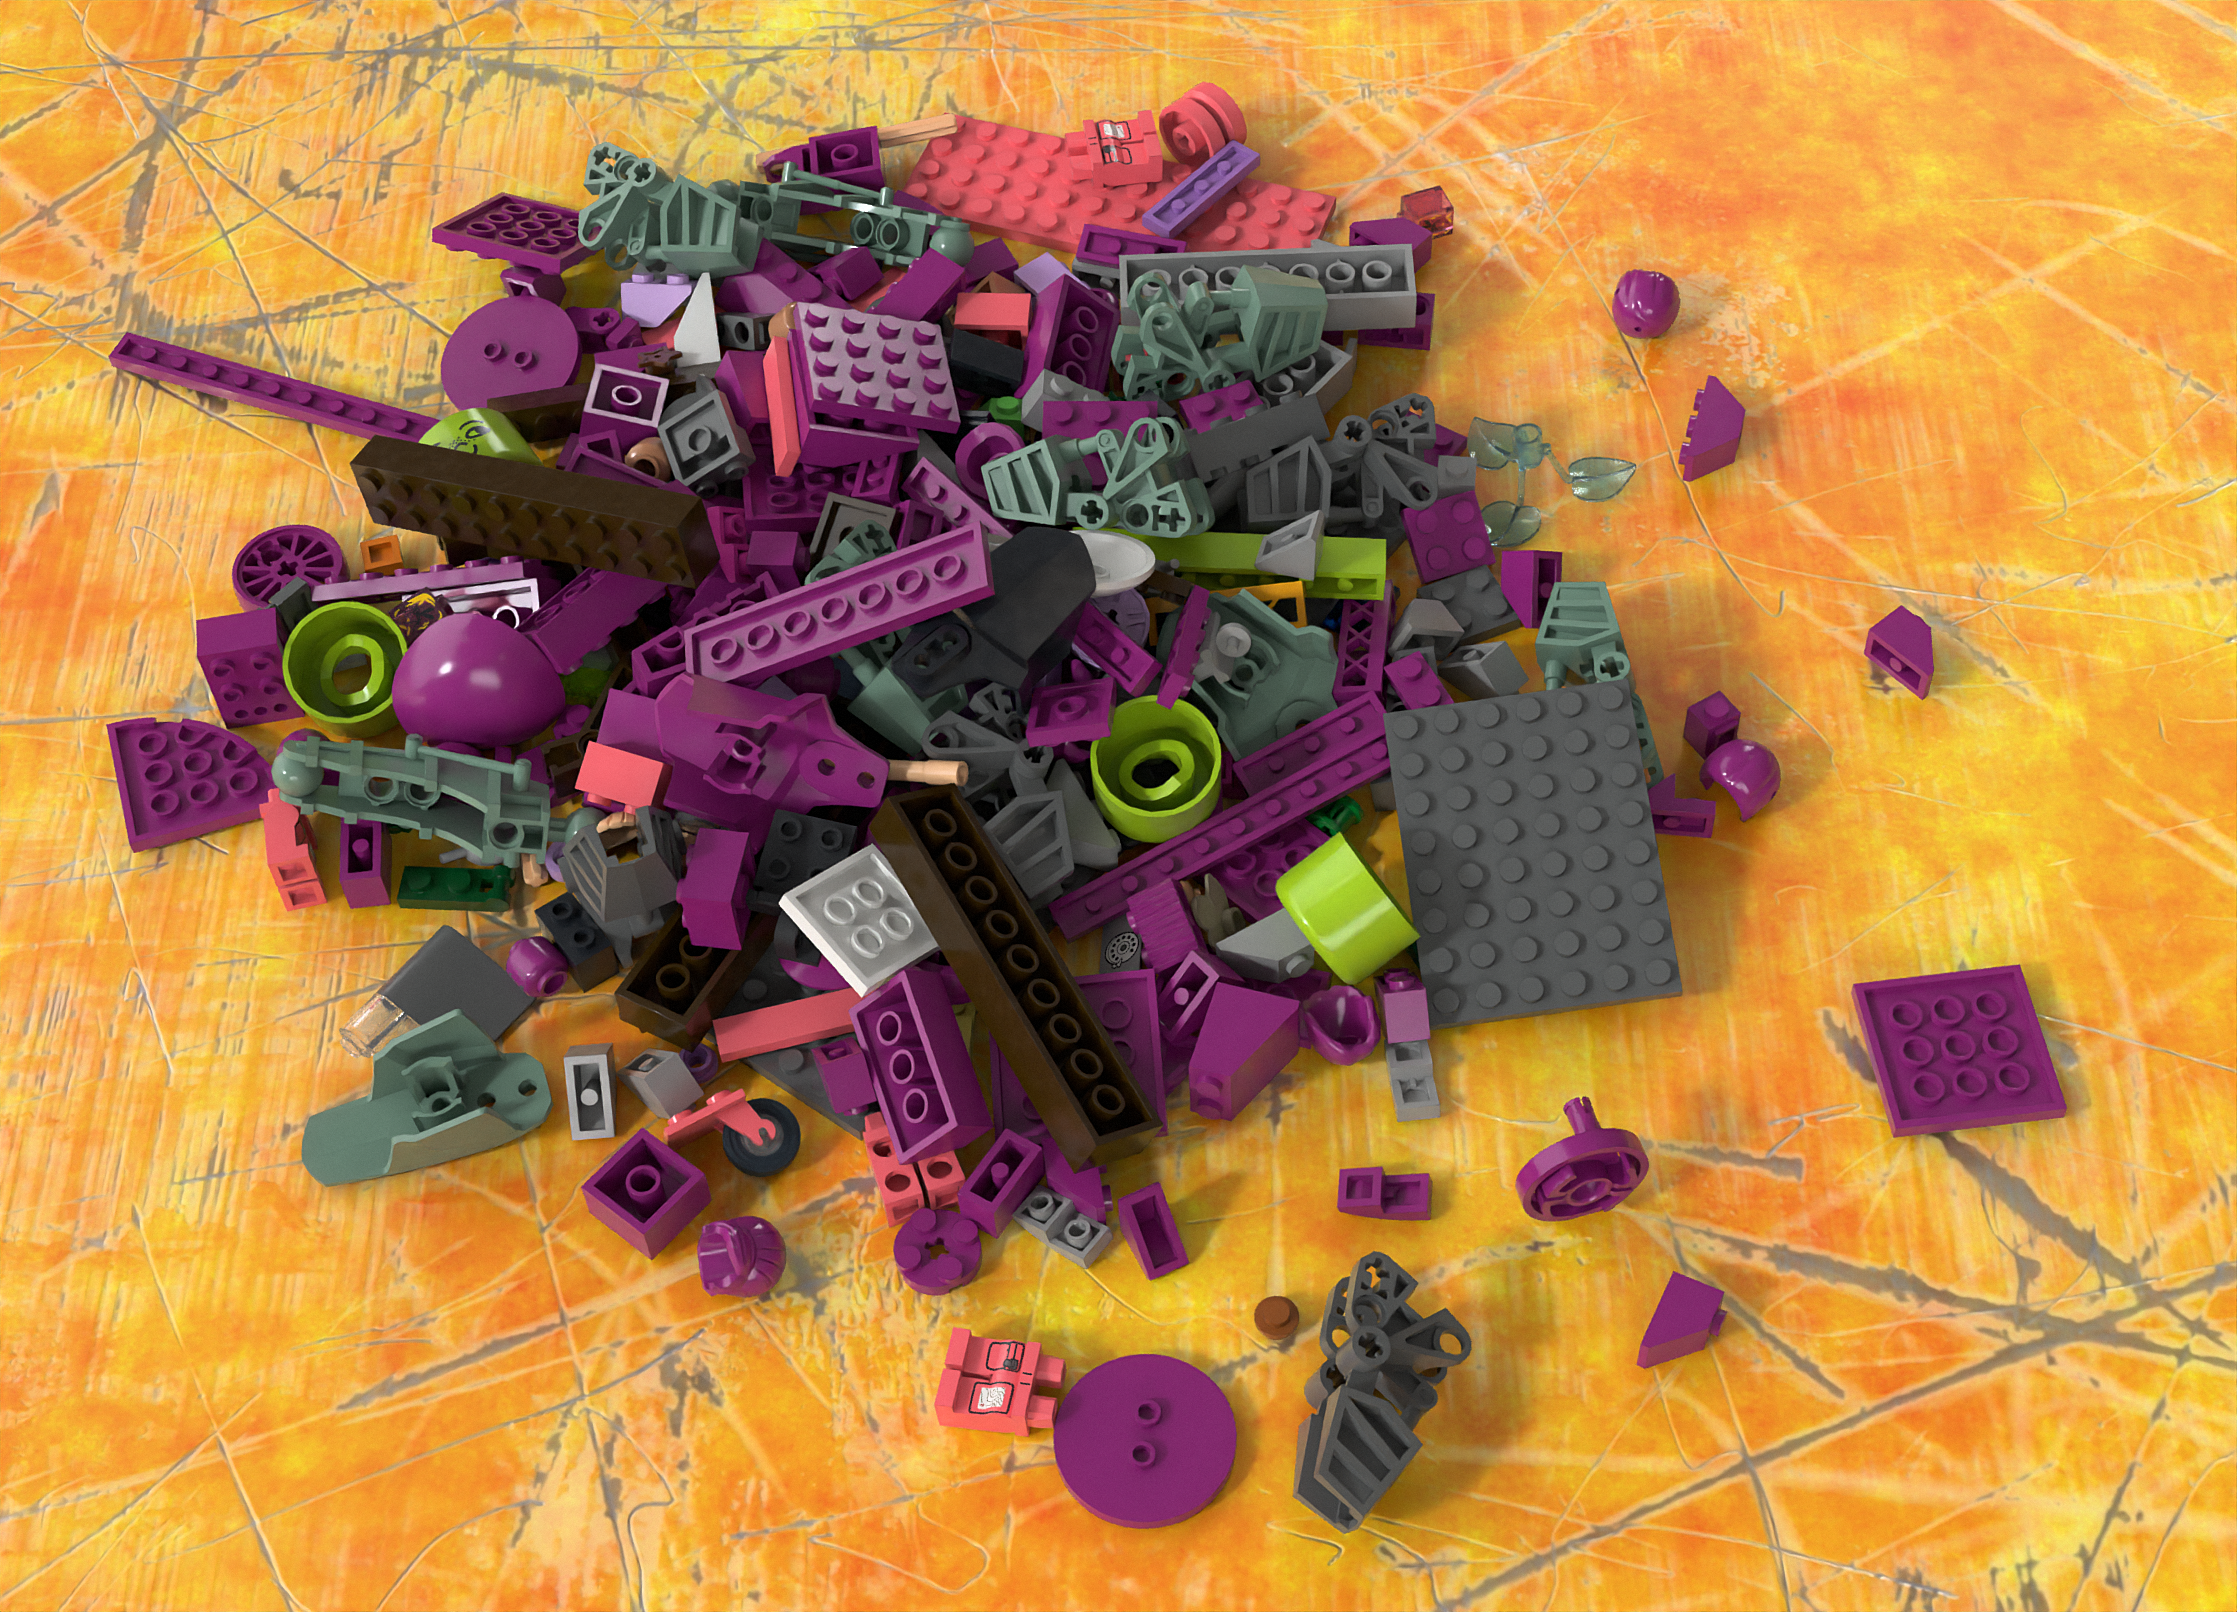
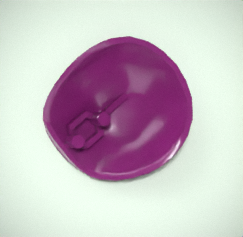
(476, 685)

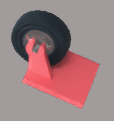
(757, 1134)

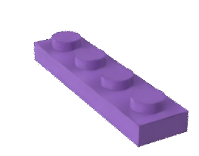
(1201, 190)

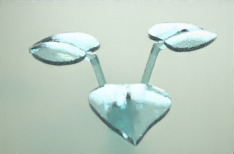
(1498, 443)

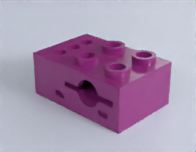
(244, 667)

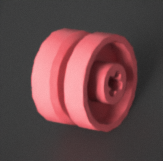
(1201, 124)

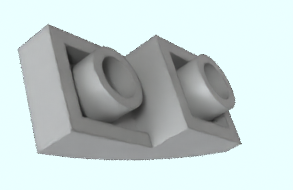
(1061, 1227)

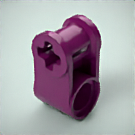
(594, 326)

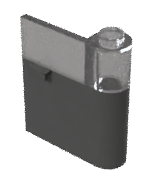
(437, 979)

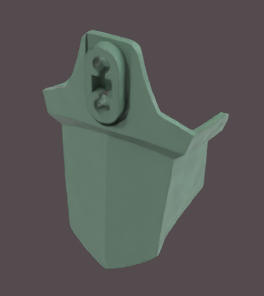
(1273, 686)

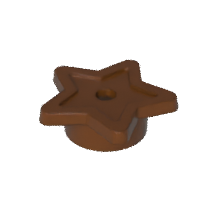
(658, 361)

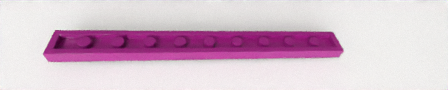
(267, 390)
(1096, 632)
(1224, 834)

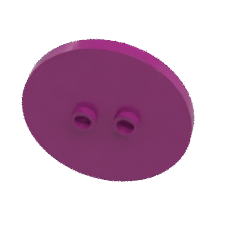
(510, 350)
(1145, 1441)

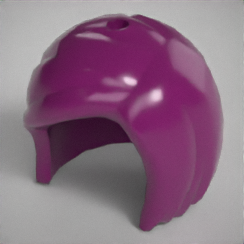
(1645, 303)
(1746, 772)

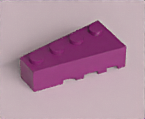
(664, 656)

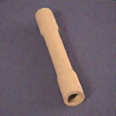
(932, 771)

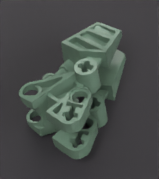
(690, 222)
(1272, 312)
(1054, 486)
(1584, 646)
(885, 699)

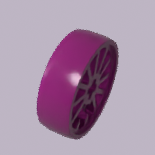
(279, 557)

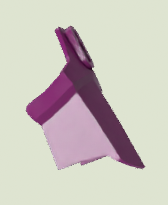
(756, 753)

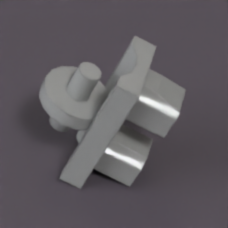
(1220, 649)

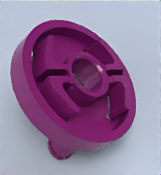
(1582, 1170)

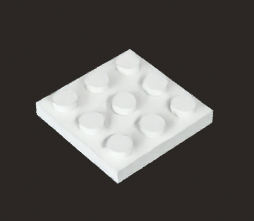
(861, 920)

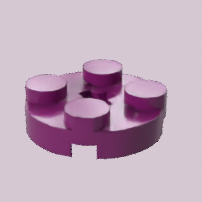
(937, 1228)

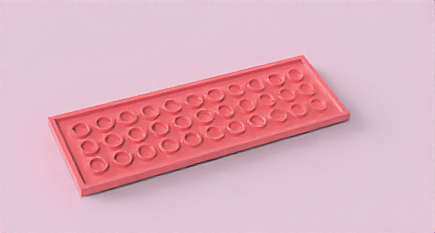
(1023, 191)

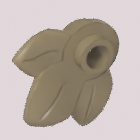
(1214, 914)

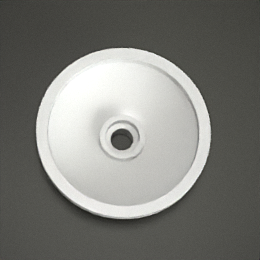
(1117, 560)

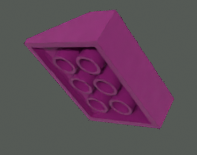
(838, 439)

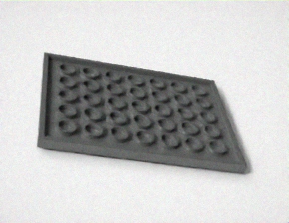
(1531, 855)

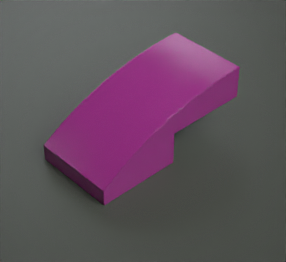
(1383, 1196)

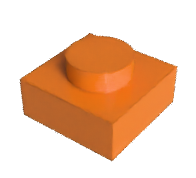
(382, 555)

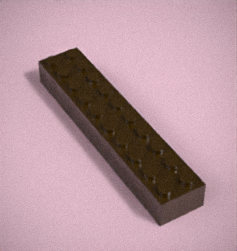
(537, 510)
(1015, 977)
(685, 986)

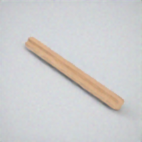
(892, 135)

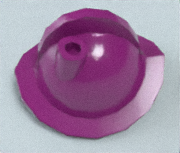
(979, 447)

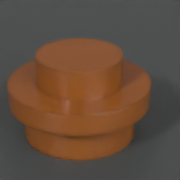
(1276, 1317)

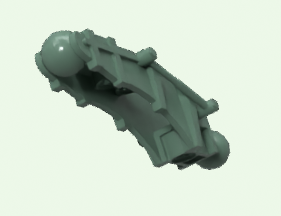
(888, 230)
(507, 812)

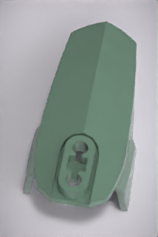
(428, 1105)

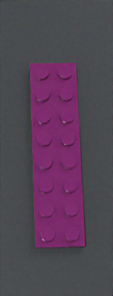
(844, 609)

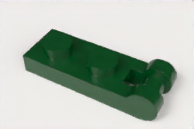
(456, 888)

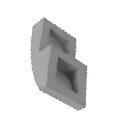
(1412, 1080)

